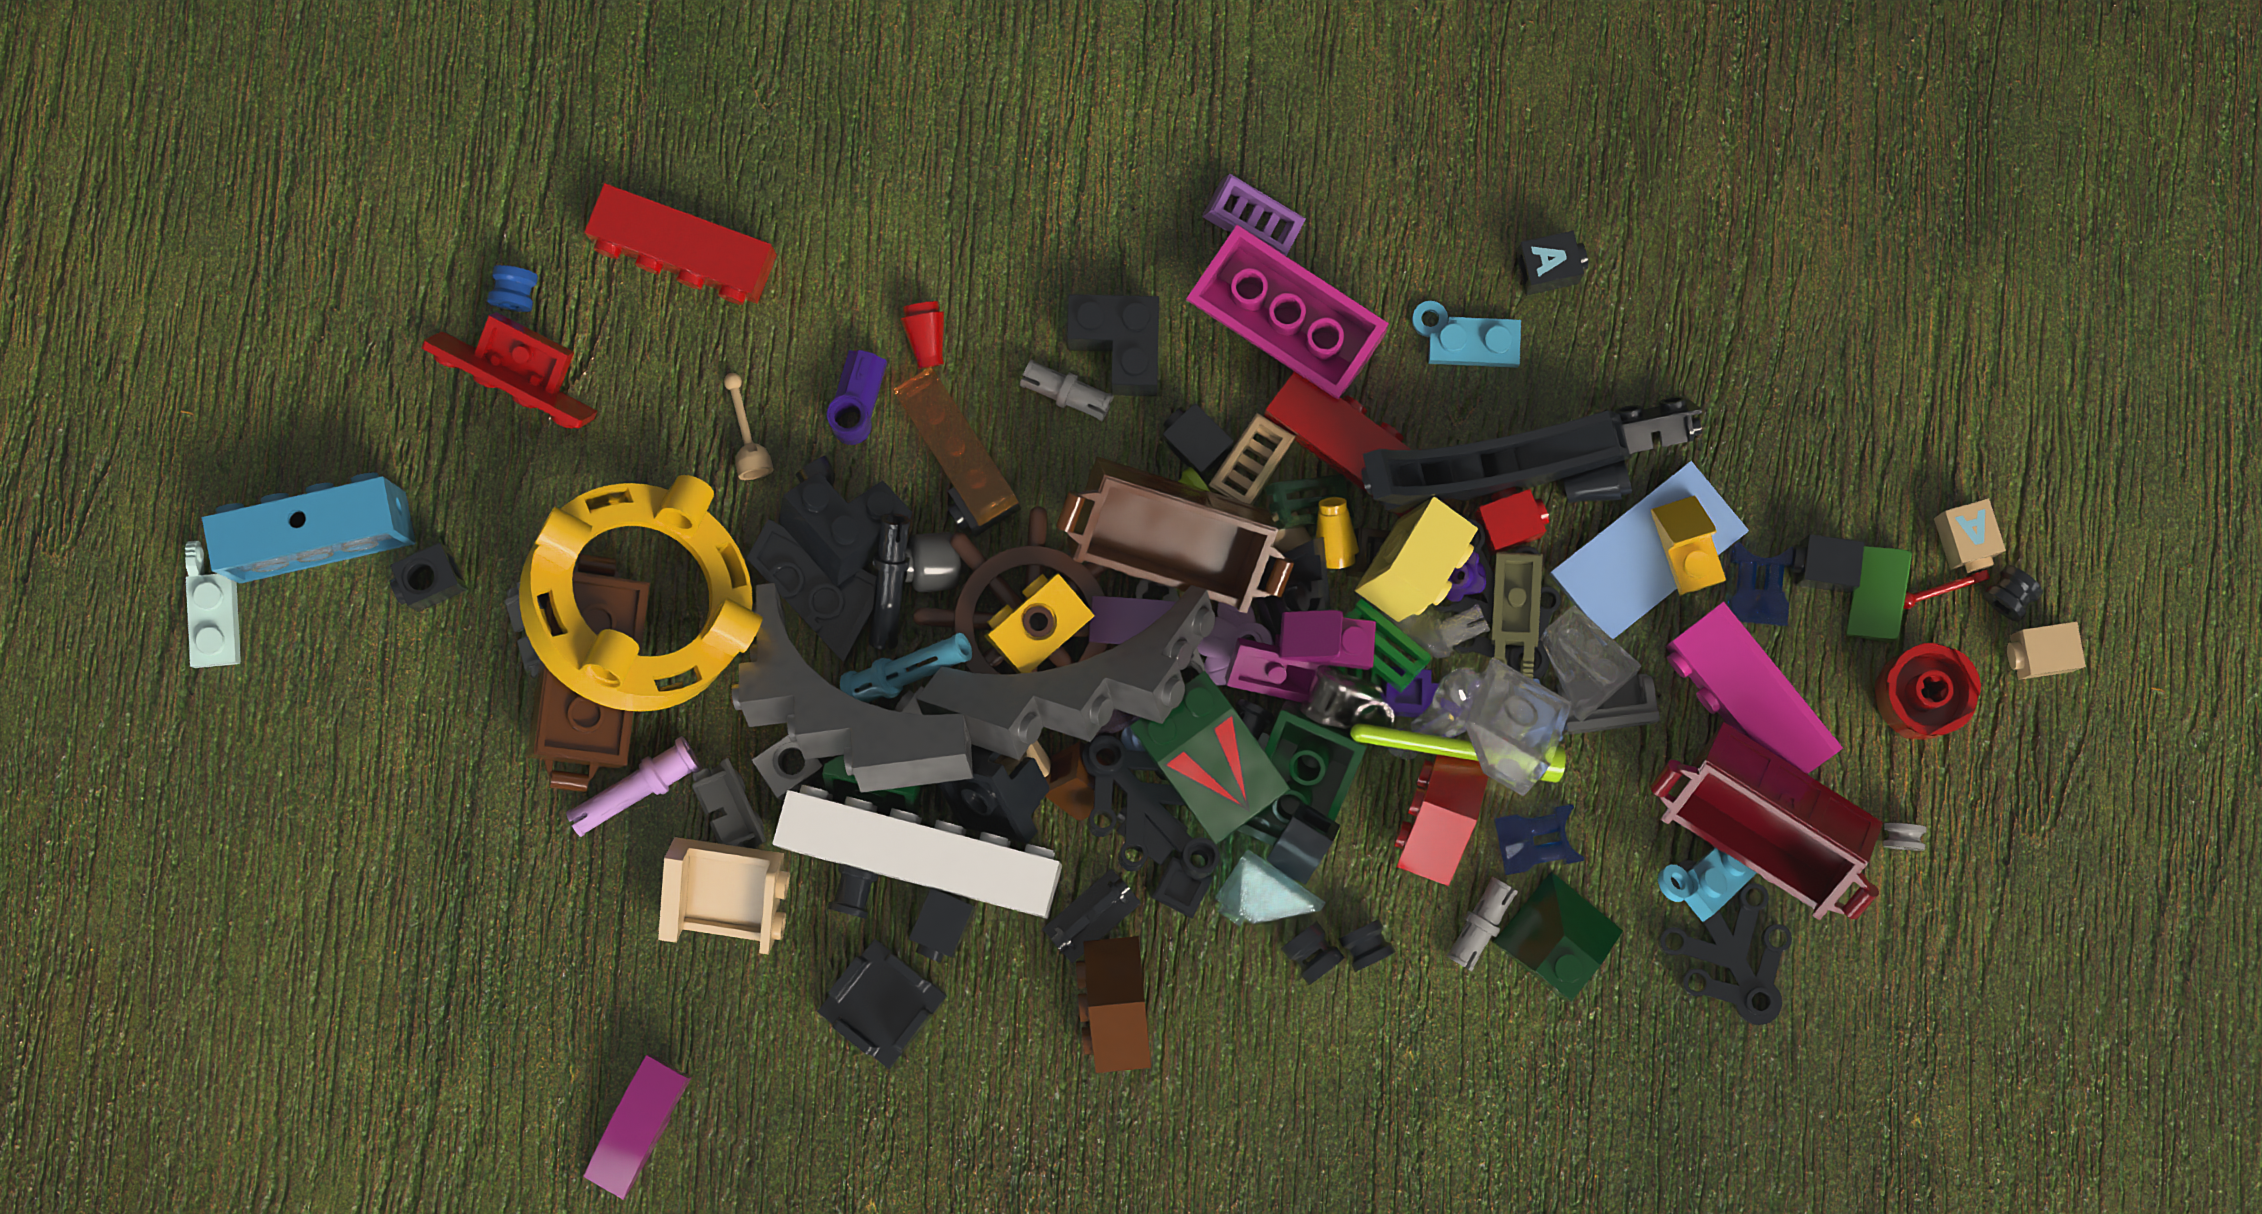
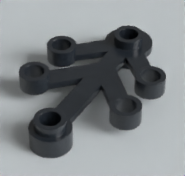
(1484, 645)
(1141, 801)
(1731, 952)

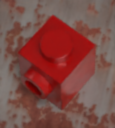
(1512, 519)

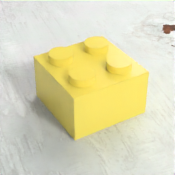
(1418, 560)

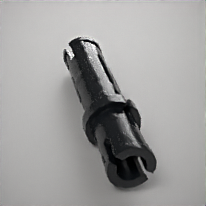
(890, 565)

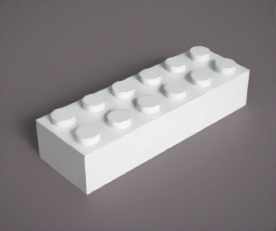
(917, 853)

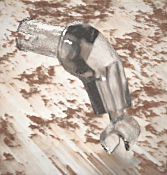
(1439, 636)
(1448, 708)

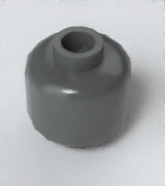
(933, 563)

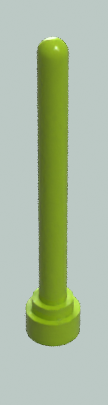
(1440, 746)

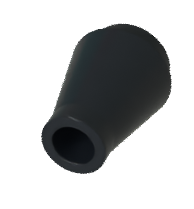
(1599, 484)

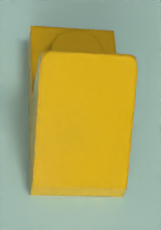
(1688, 544)

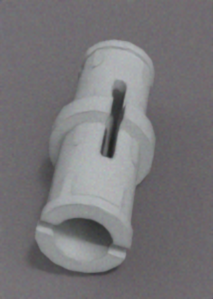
(1066, 390)
(1482, 923)

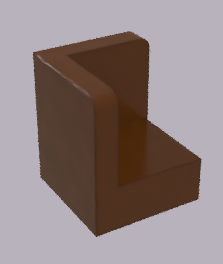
(1071, 784)

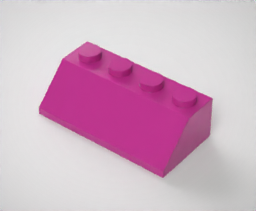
(1288, 312)
(1750, 690)

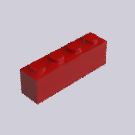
(680, 244)
(1331, 427)

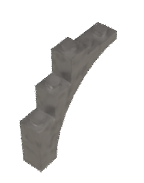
(1077, 698)
(877, 744)

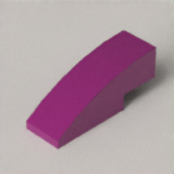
(636, 1125)

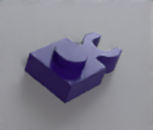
(1414, 697)

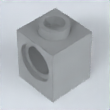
(771, 768)

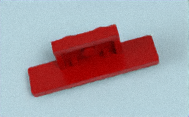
(517, 363)

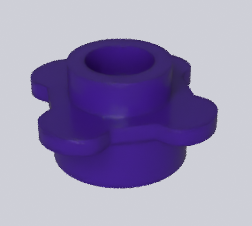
(1473, 581)

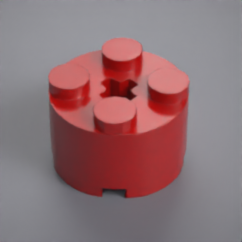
(1946, 710)

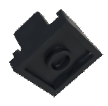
(995, 800)
(881, 1003)

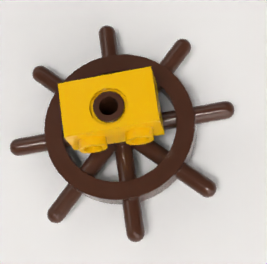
(1028, 628)

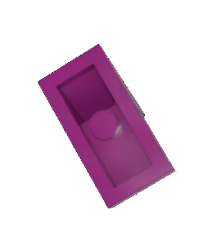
(1327, 639)
(1259, 670)

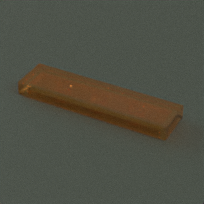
(955, 446)

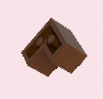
(1113, 1004)

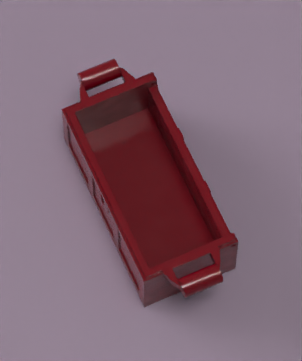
(1774, 821)

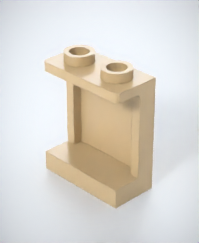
(723, 892)

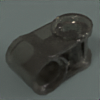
(1340, 699)

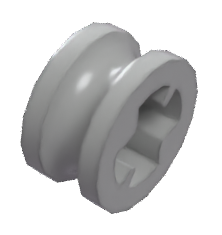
(1904, 836)

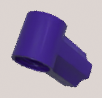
(858, 394)

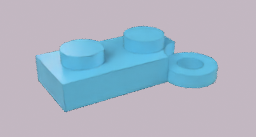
(1469, 339)
(1707, 883)

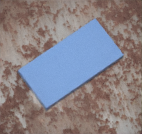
(1625, 565)

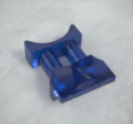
(1757, 605)
(1517, 842)

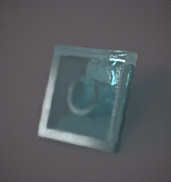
(1263, 894)

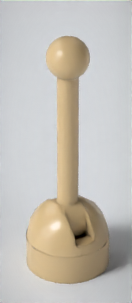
(752, 459)

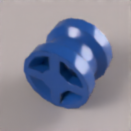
(512, 288)

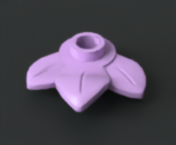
(1221, 641)

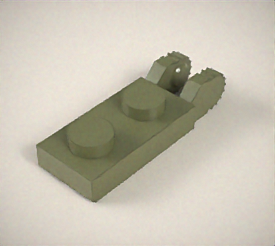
(1517, 606)

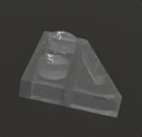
(1586, 661)

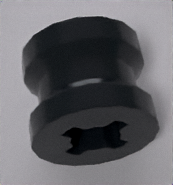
(2013, 593)
(1367, 945)

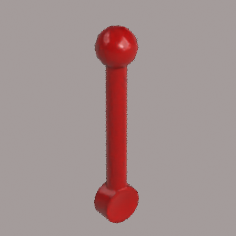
(1911, 599)

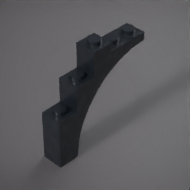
(1475, 469)

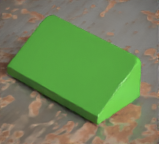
(1880, 599)

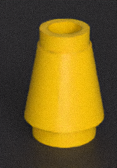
(1338, 533)

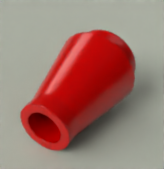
(925, 332)

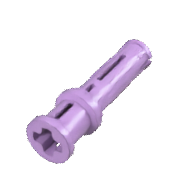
(653, 776)

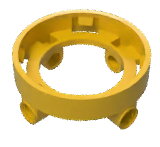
(608, 665)

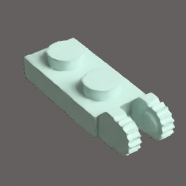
(211, 613)

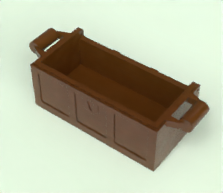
(1173, 534)
(566, 723)

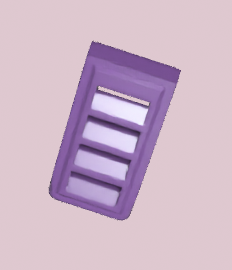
(1247, 194)

